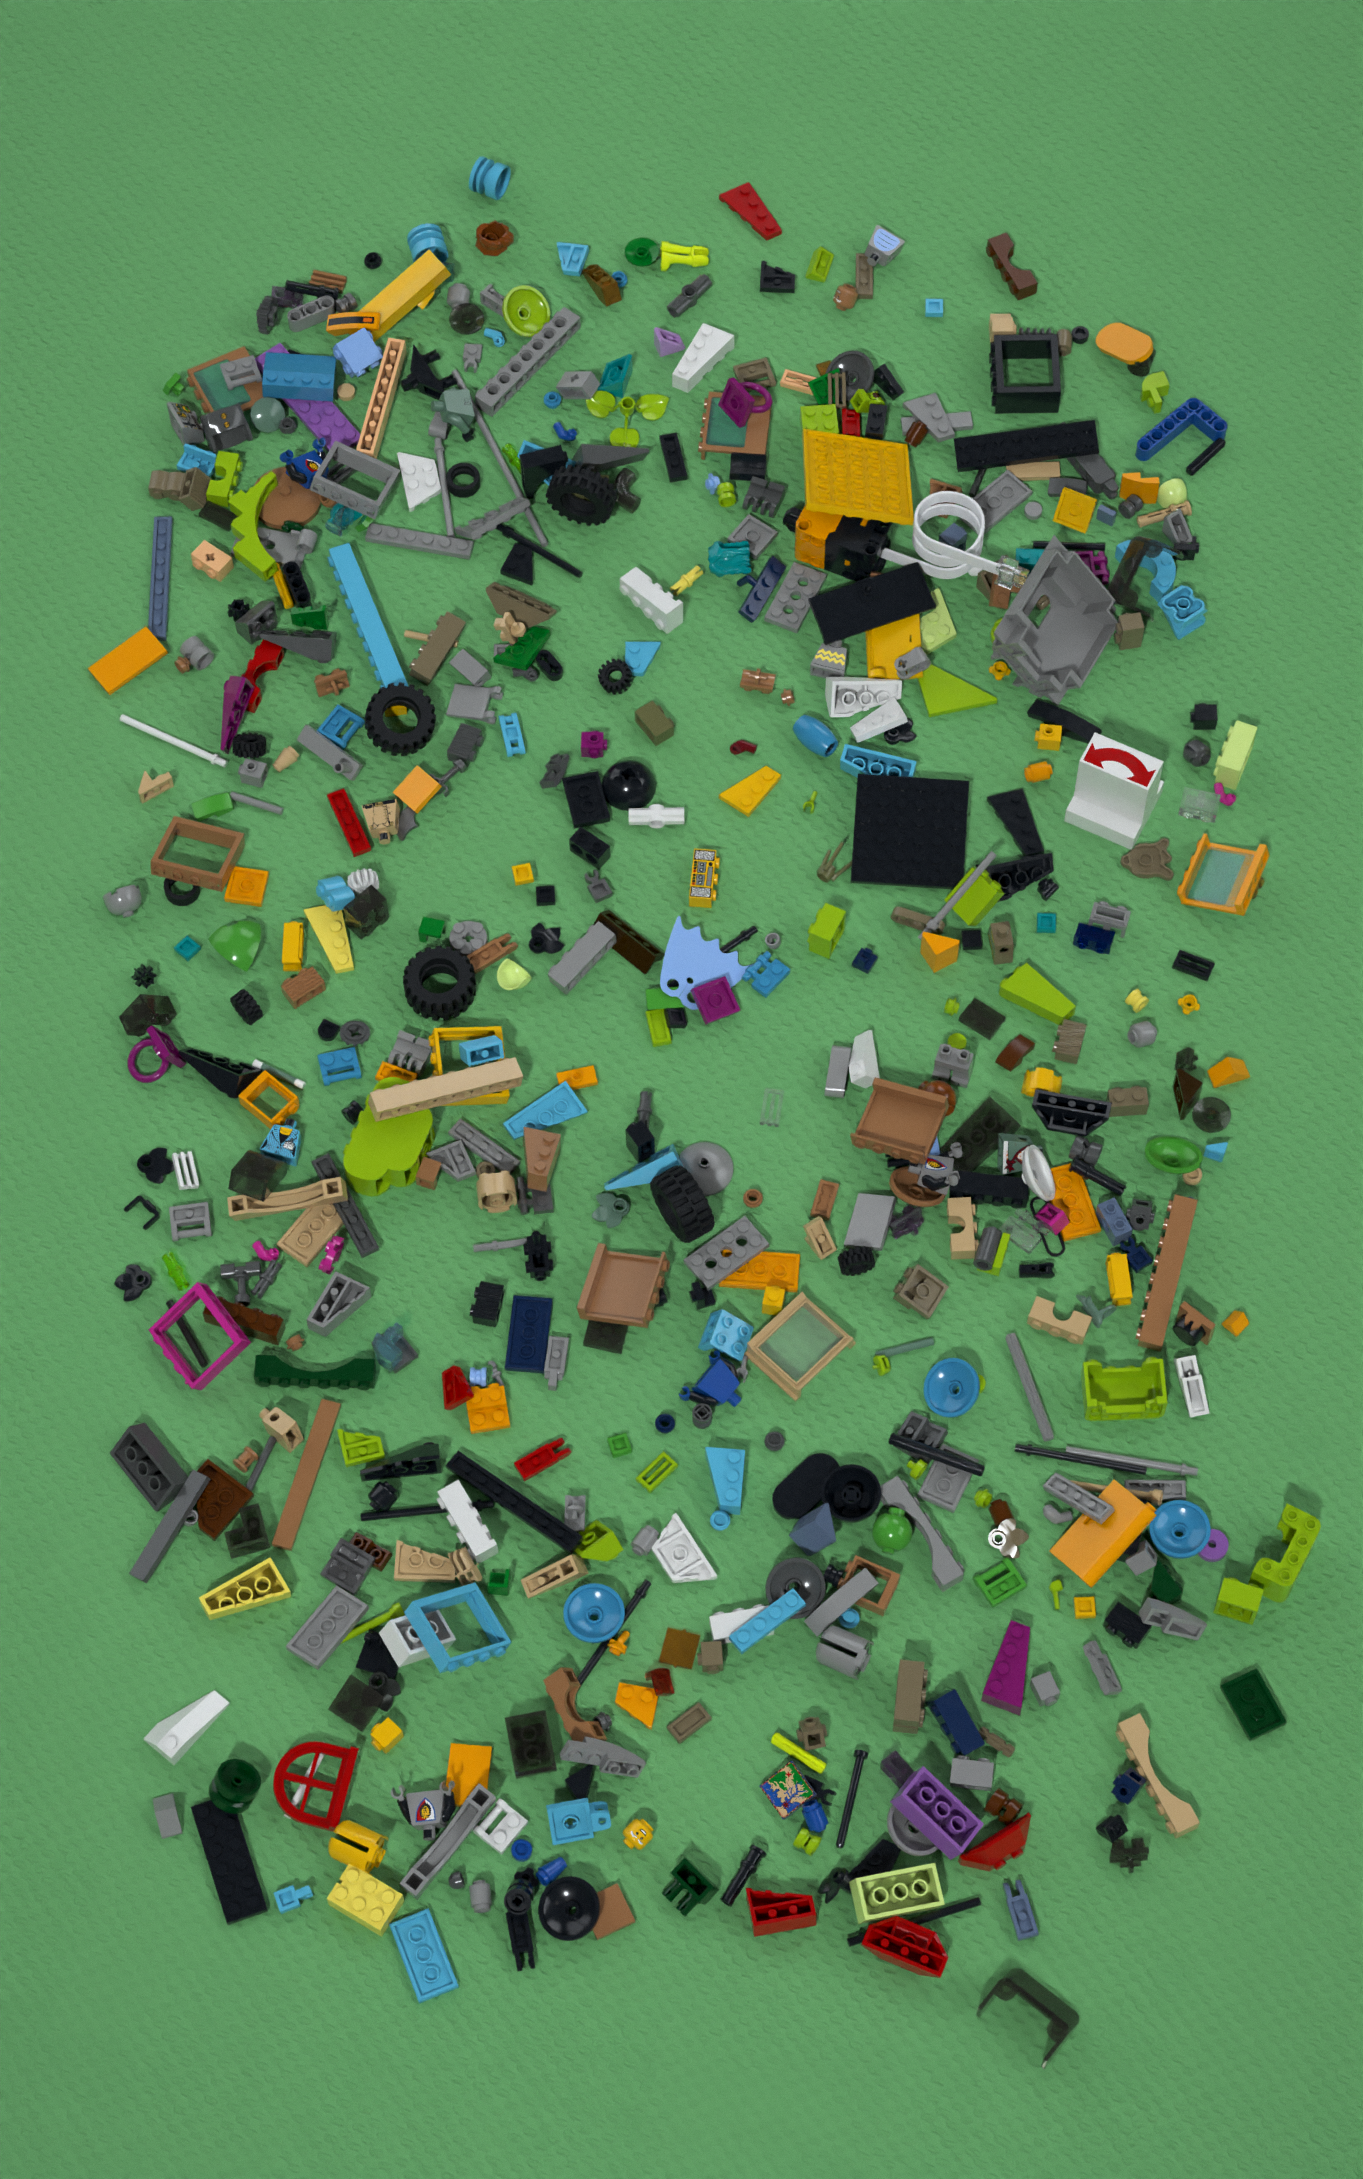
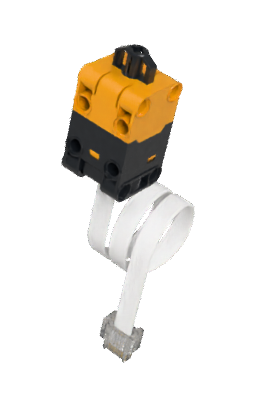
(859, 546)

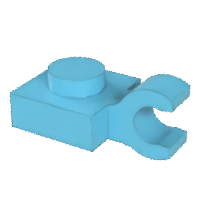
(288, 1898)

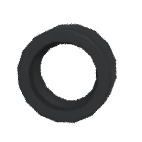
(463, 491)
(180, 900)

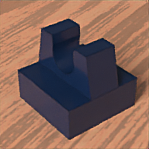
(865, 960)

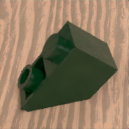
(1163, 1586)

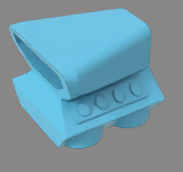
(1183, 611)

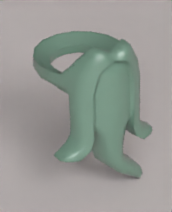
(1091, 1310)

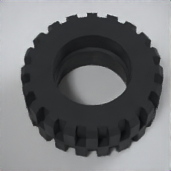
(400, 696)
(439, 1004)
(682, 1204)

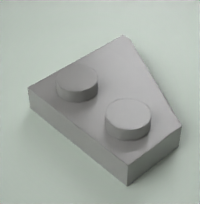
(454, 1160)

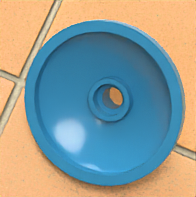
(942, 1383)
(1184, 1518)
(590, 1601)

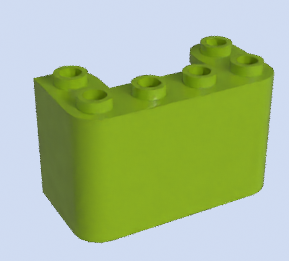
(1124, 1391)
(1298, 1532)

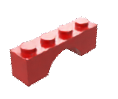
(266, 658)

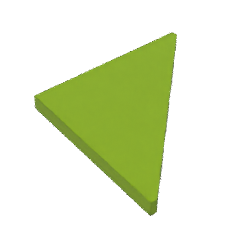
(949, 694)

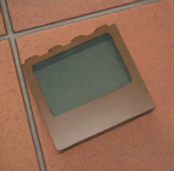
(211, 387)
(724, 436)

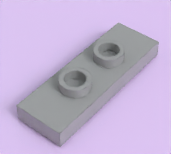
(1171, 1488)

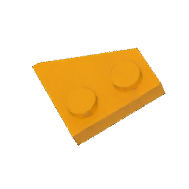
(638, 1702)

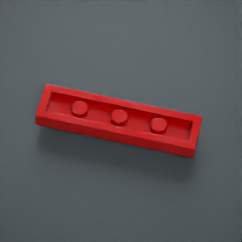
(349, 822)

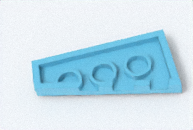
(551, 1109)

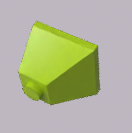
(598, 1543)

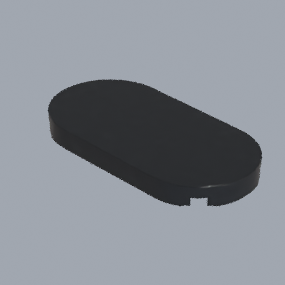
(802, 1488)

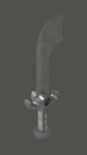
(407, 815)

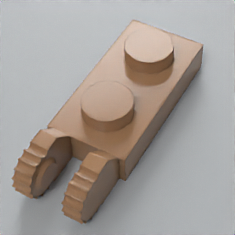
(491, 952)

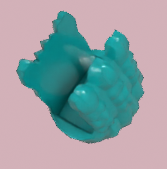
(729, 558)

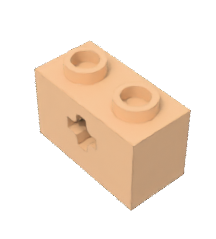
(212, 561)

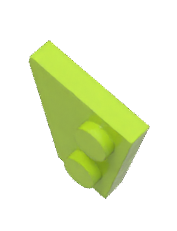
(360, 1448)

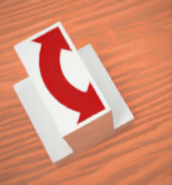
(1115, 791)

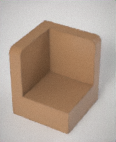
(427, 1173)

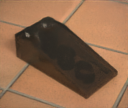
(980, 1135)

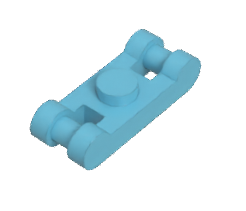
(511, 734)

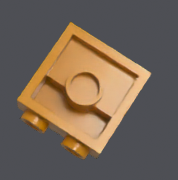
(488, 1409)

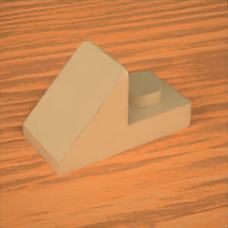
(152, 788)
(819, 1238)

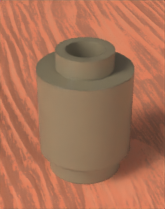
(1064, 342)

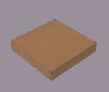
(614, 1912)

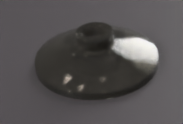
(463, 313)
(1211, 1107)

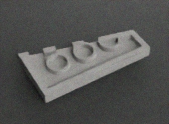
(493, 518)

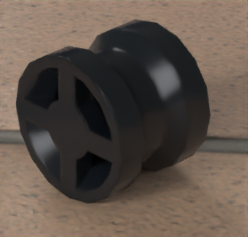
(352, 1112)
(833, 1575)

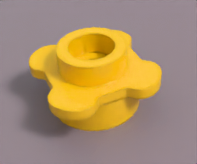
(999, 666)
(1191, 1000)

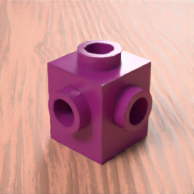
(593, 744)

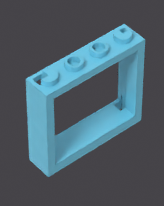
(483, 1614)

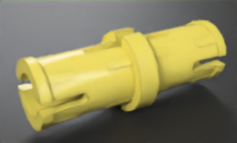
(686, 580)

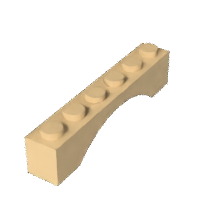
(313, 1195)
(1177, 1813)

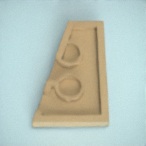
(421, 1566)

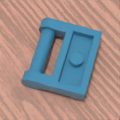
(336, 723)
(339, 1061)

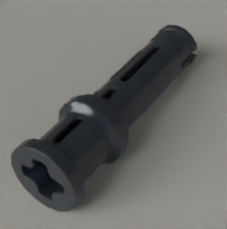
(321, 290)
(1088, 1172)
(748, 1867)

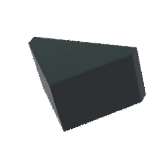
(580, 1782)

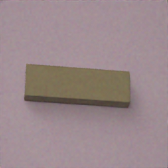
(863, 277)

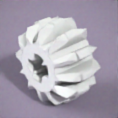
(362, 879)

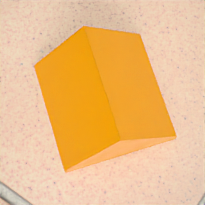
(939, 950)

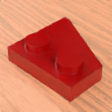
(455, 1388)

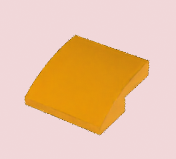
(1144, 488)

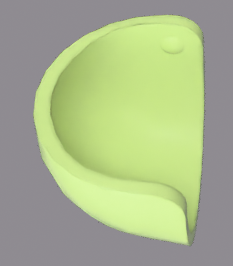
(1172, 492)
(512, 975)

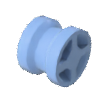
(478, 1376)

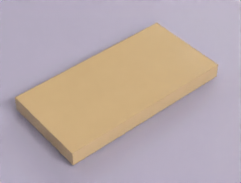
(310, 1233)

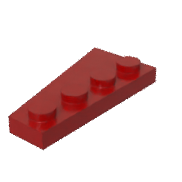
(751, 209)

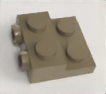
(920, 1291)

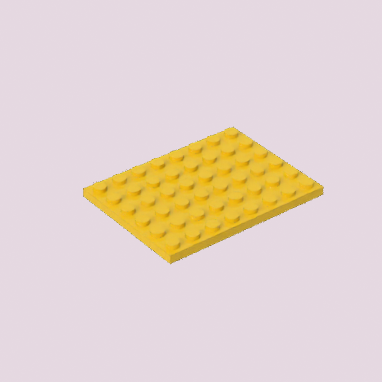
(857, 477)

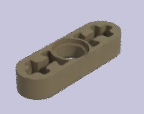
(914, 919)

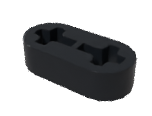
(551, 663)

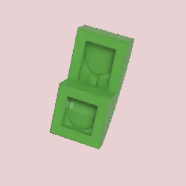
(212, 805)

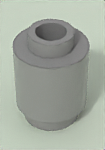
(644, 1540)
(480, 1896)

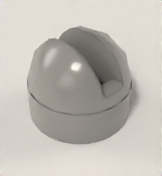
(769, 939)
(193, 1513)

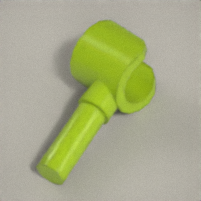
(810, 803)
(1055, 1587)

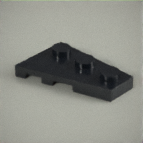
(877, 1861)

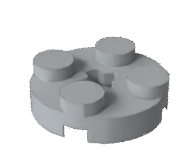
(464, 929)

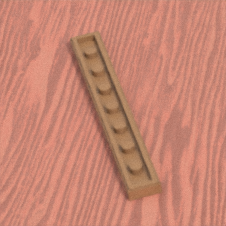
(306, 1475)

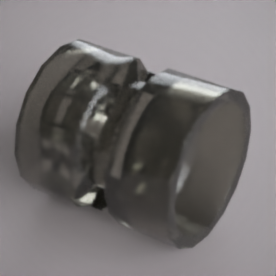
(1143, 368)

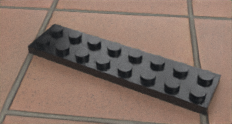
(1026, 446)

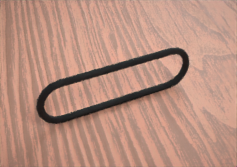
(1043, 1239)

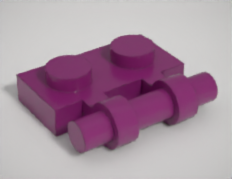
(1100, 560)

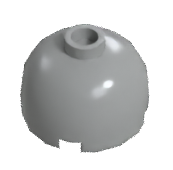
(123, 901)

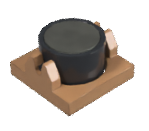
(1192, 1326)

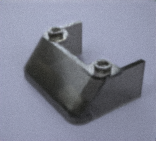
(1128, 567)
(1061, 2016)

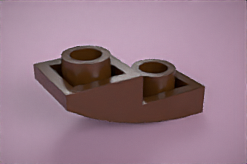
(1014, 1052)
(381, 1555)

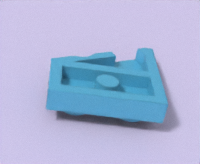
(572, 257)
(640, 655)

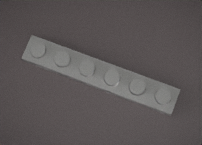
(419, 541)

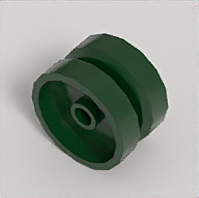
(234, 1786)

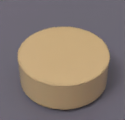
(346, 392)
(1193, 1177)

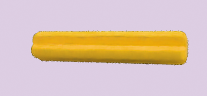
(282, 588)

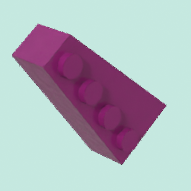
(1007, 1676)

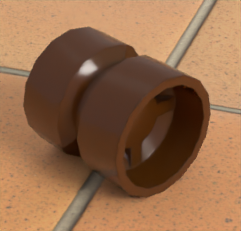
(997, 1803)

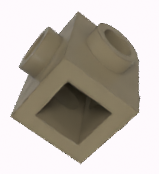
(811, 1733)

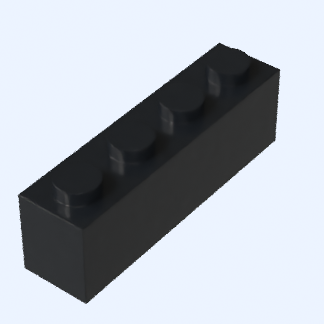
(991, 1189)

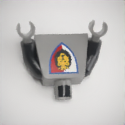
(938, 1170)
(427, 1808)

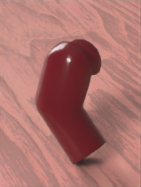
(742, 746)

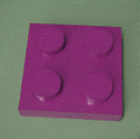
(715, 1000)

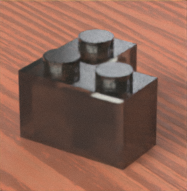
(145, 1012)
(250, 1537)

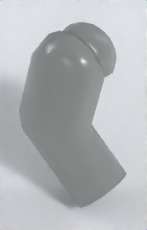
(1055, 1516)

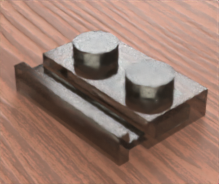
(982, 1019)

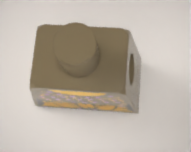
(1001, 937)

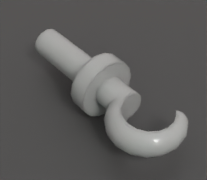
(496, 1374)

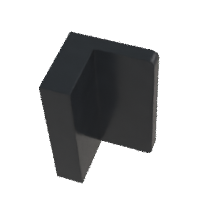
(747, 465)

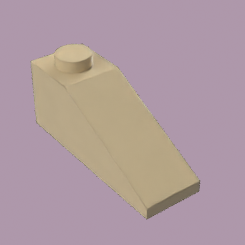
(554, 1575)

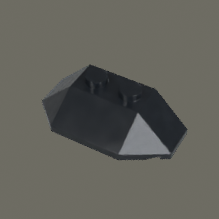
(1070, 1113)

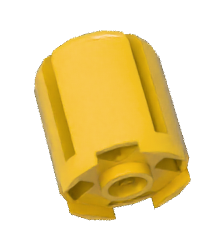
(361, 1836)

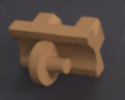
(757, 681)
(331, 683)

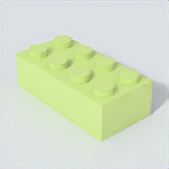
(896, 1893)

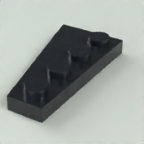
(1017, 819)

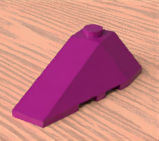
(235, 701)

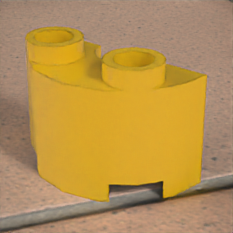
(1041, 1080)

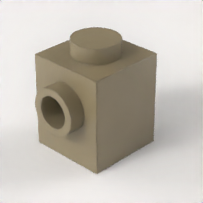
(711, 1657)

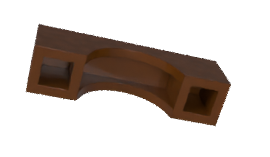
(1020, 282)

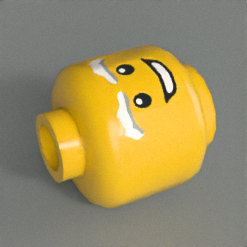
(637, 1834)

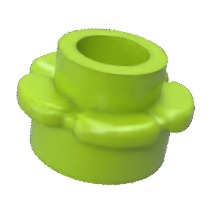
(951, 1006)
(983, 1498)

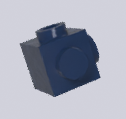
(1128, 1786)

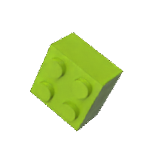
(819, 418)
(826, 930)
(1238, 1600)

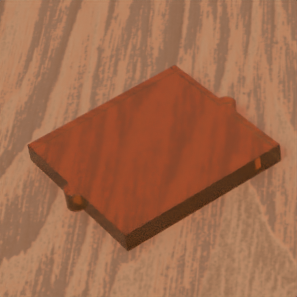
(679, 1648)

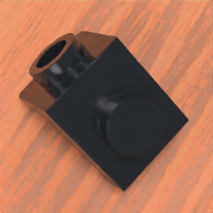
(1187, 550)
(701, 1296)
(1112, 1828)

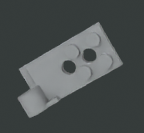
(288, 546)

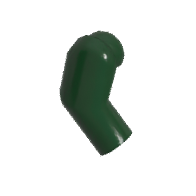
(288, 525)

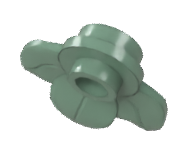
(607, 1209)

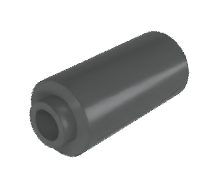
(987, 1248)

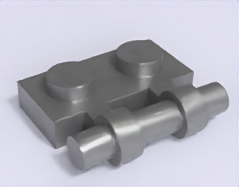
(540, 1201)

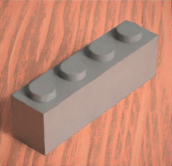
(581, 957)

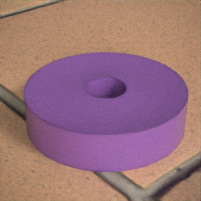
(1219, 1551)

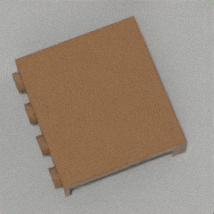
(900, 1121)
(622, 1287)

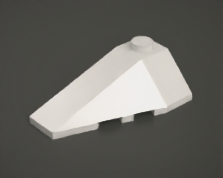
(856, 694)
(182, 1729)

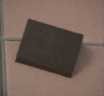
(1186, 1092)

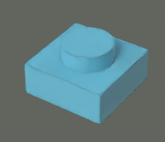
(933, 307)

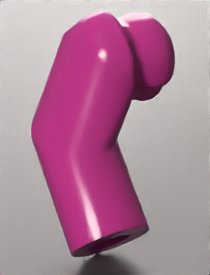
(1227, 800)
(263, 1254)

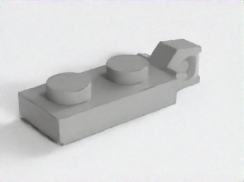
(555, 1360)
(1102, 1668)

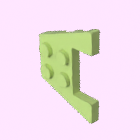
(936, 626)

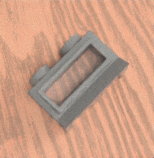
(1110, 916)

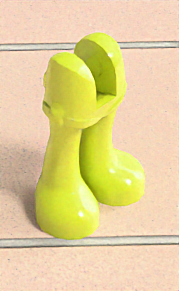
(669, 255)

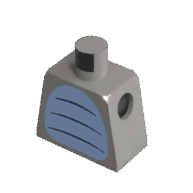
(883, 247)

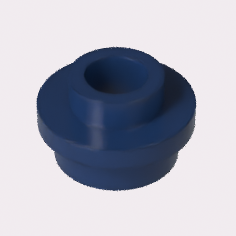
(664, 1418)

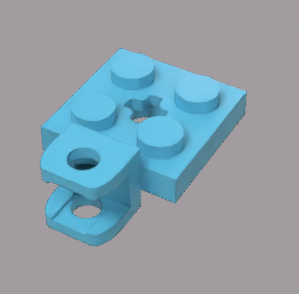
(586, 1820)

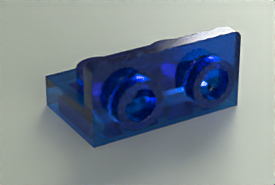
(1093, 938)

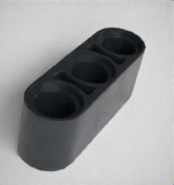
(294, 580)

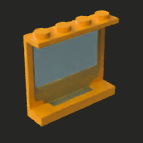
(1222, 877)

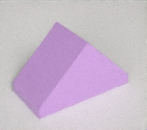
(667, 342)

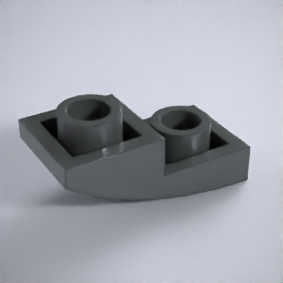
(1057, 484)
(556, 768)

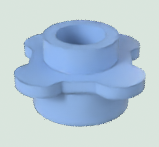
(712, 483)

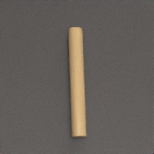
(420, 636)

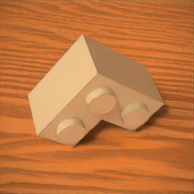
(1001, 325)

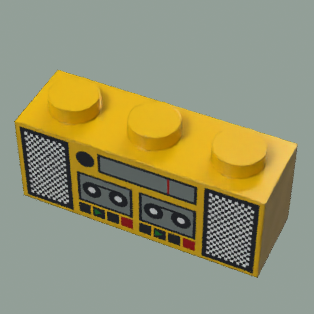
(703, 878)

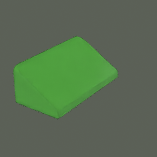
(659, 1000)

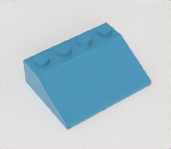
(299, 376)

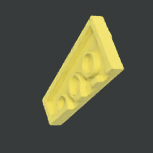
(332, 936)

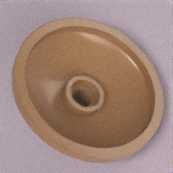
(906, 1189)

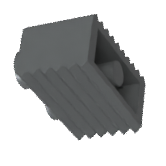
(465, 744)

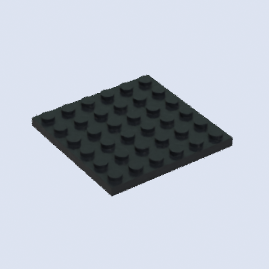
(909, 831)

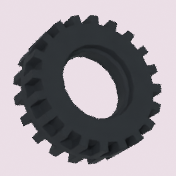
(584, 483)

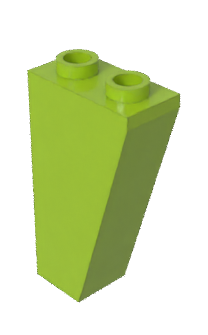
(1036, 994)

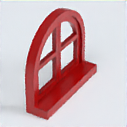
(339, 1789)

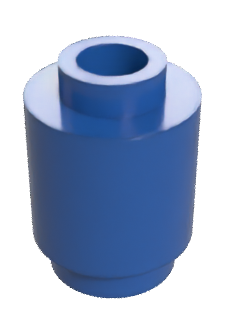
(814, 1816)

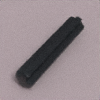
(1205, 456)

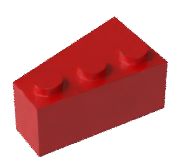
(779, 1912)

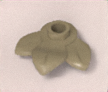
(1010, 1540)

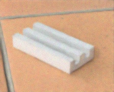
(183, 1157)

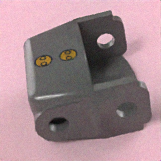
(225, 428)

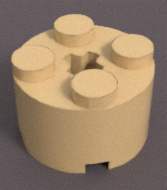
(496, 1191)

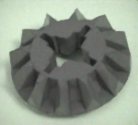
(351, 1028)

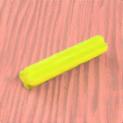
(798, 1753)

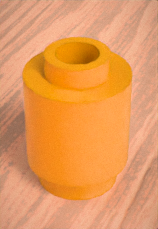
(1038, 772)

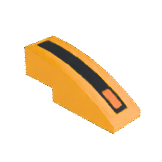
(352, 322)

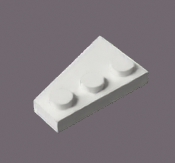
(879, 721)

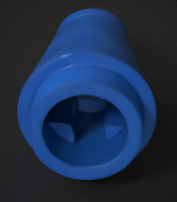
(549, 1872)

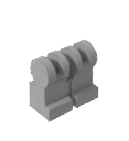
(417, 1050)

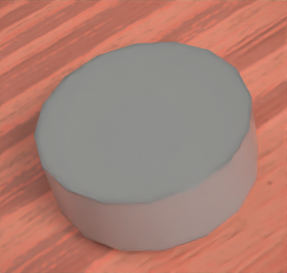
(1033, 510)

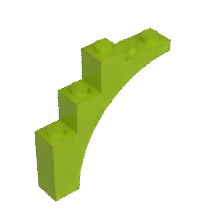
(244, 527)

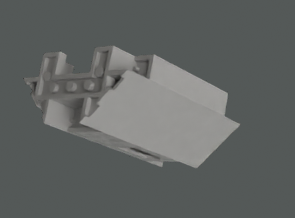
(1071, 633)

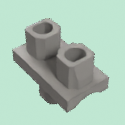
(575, 1512)

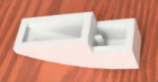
(1191, 1385)

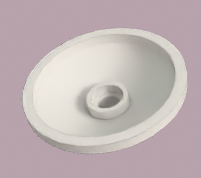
(1037, 1173)

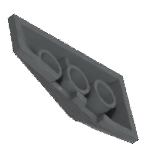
(606, 457)

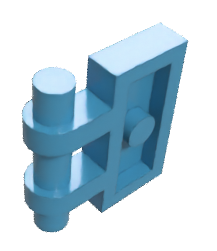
(769, 978)

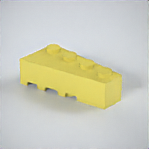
(246, 1591)

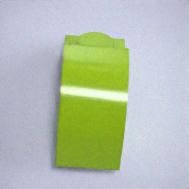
(1153, 388)

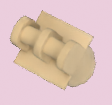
(464, 1566)

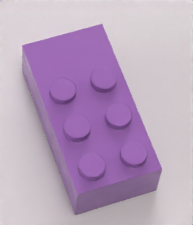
(937, 1813)

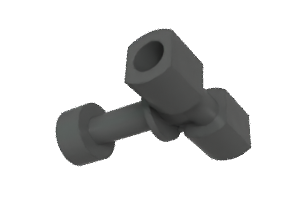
(241, 1275)

